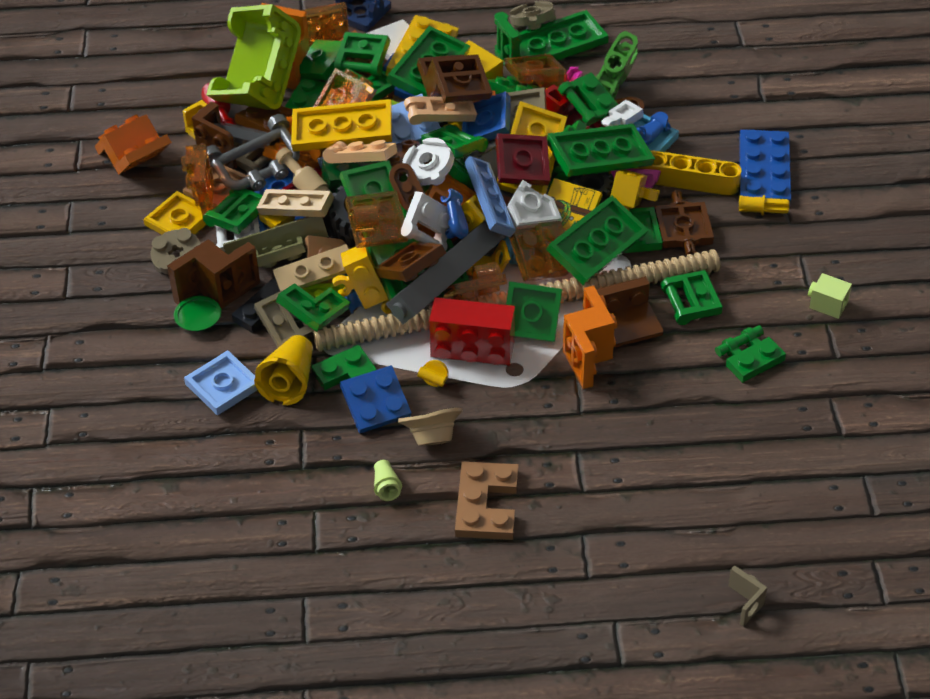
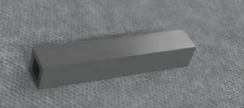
(444, 273)

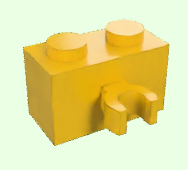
(630, 189)
(361, 277)

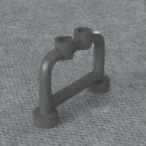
(256, 179)

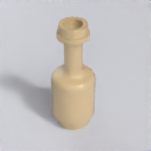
(306, 177)

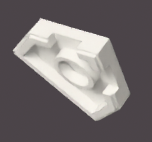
(530, 207)

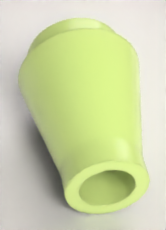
(386, 483)

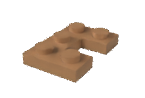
(473, 516)

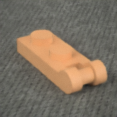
(435, 110)
(359, 152)

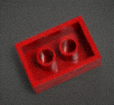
(472, 331)

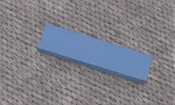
(489, 196)

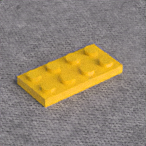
(414, 31)
(535, 122)
(348, 123)

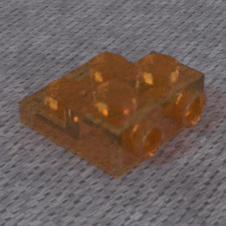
(541, 68)
(345, 88)
(199, 176)
(531, 252)

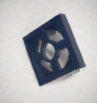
(374, 12)

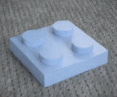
(221, 382)

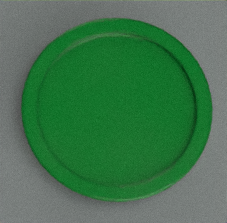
(197, 313)

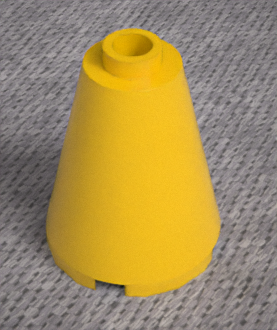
(285, 371)

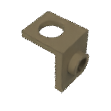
(750, 588)

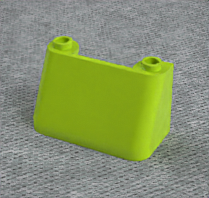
(260, 58)

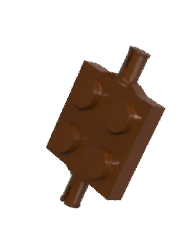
(684, 224)

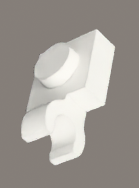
(623, 114)

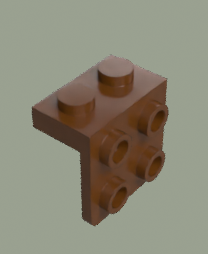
(210, 134)

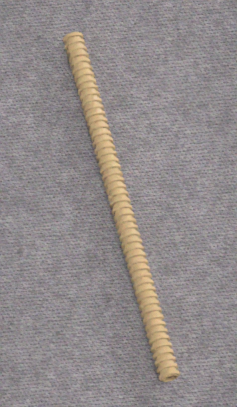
(573, 288)

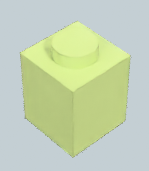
(829, 295)

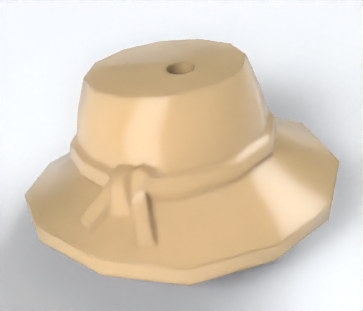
(433, 427)

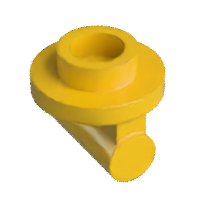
(434, 373)

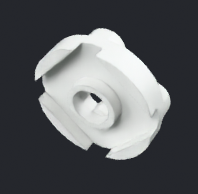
(438, 168)

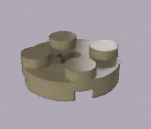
(532, 16)
(169, 242)

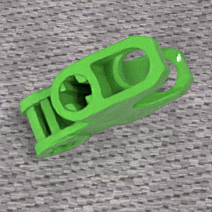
(618, 63)

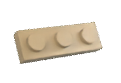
(295, 203)

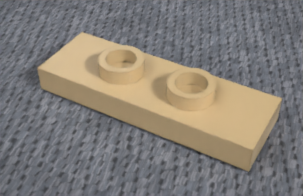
(311, 269)

